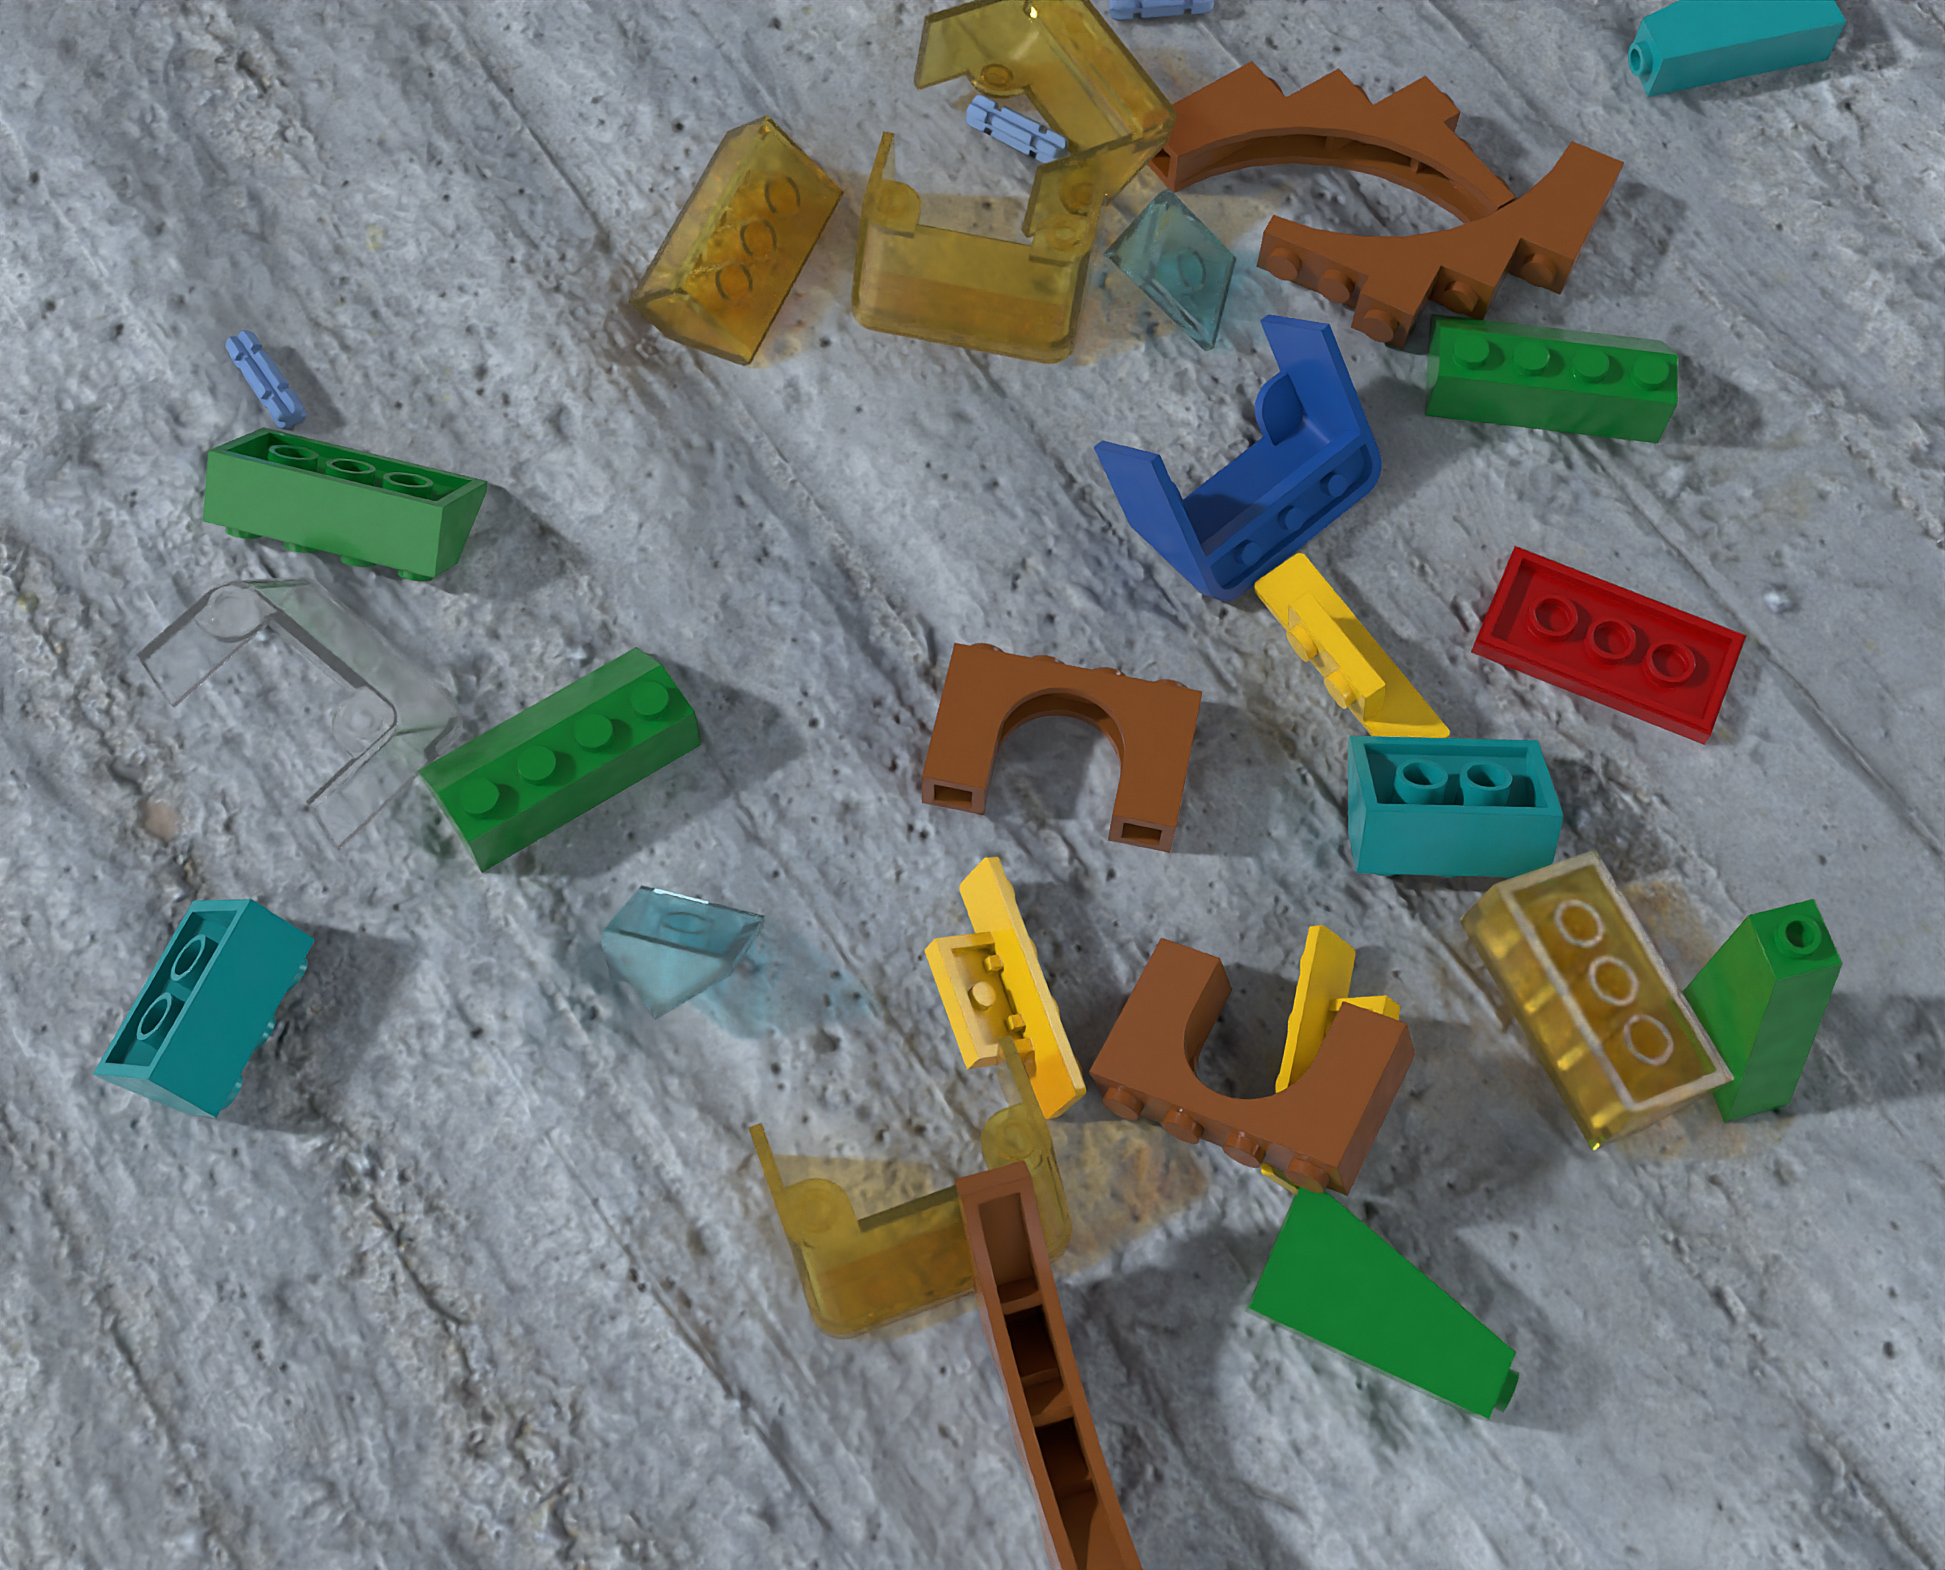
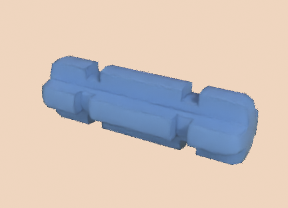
(1157, 8)
(1016, 129)
(266, 379)

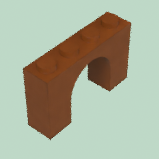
(998, 691)
(1310, 1130)

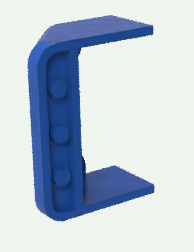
(1278, 492)

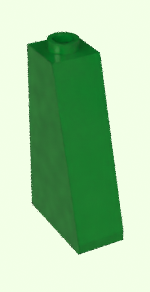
(1765, 1003)
(1369, 1304)

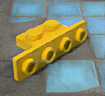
(1345, 653)
(1321, 989)
(998, 990)

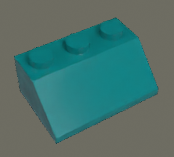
(1450, 806)
(207, 1006)

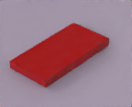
(1609, 645)

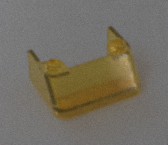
(1073, 76)
(967, 285)
(918, 1252)

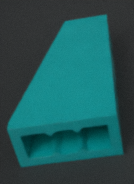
(1729, 40)

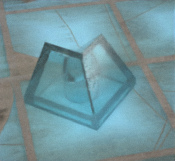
(1177, 266)
(675, 945)

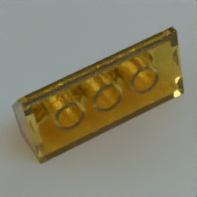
(738, 244)
(1594, 998)

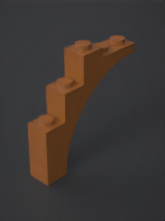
(1330, 123)
(1458, 267)
(1039, 1373)

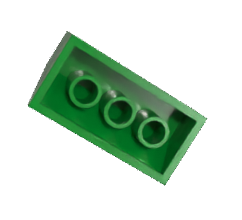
(1550, 378)
(341, 502)
(562, 757)

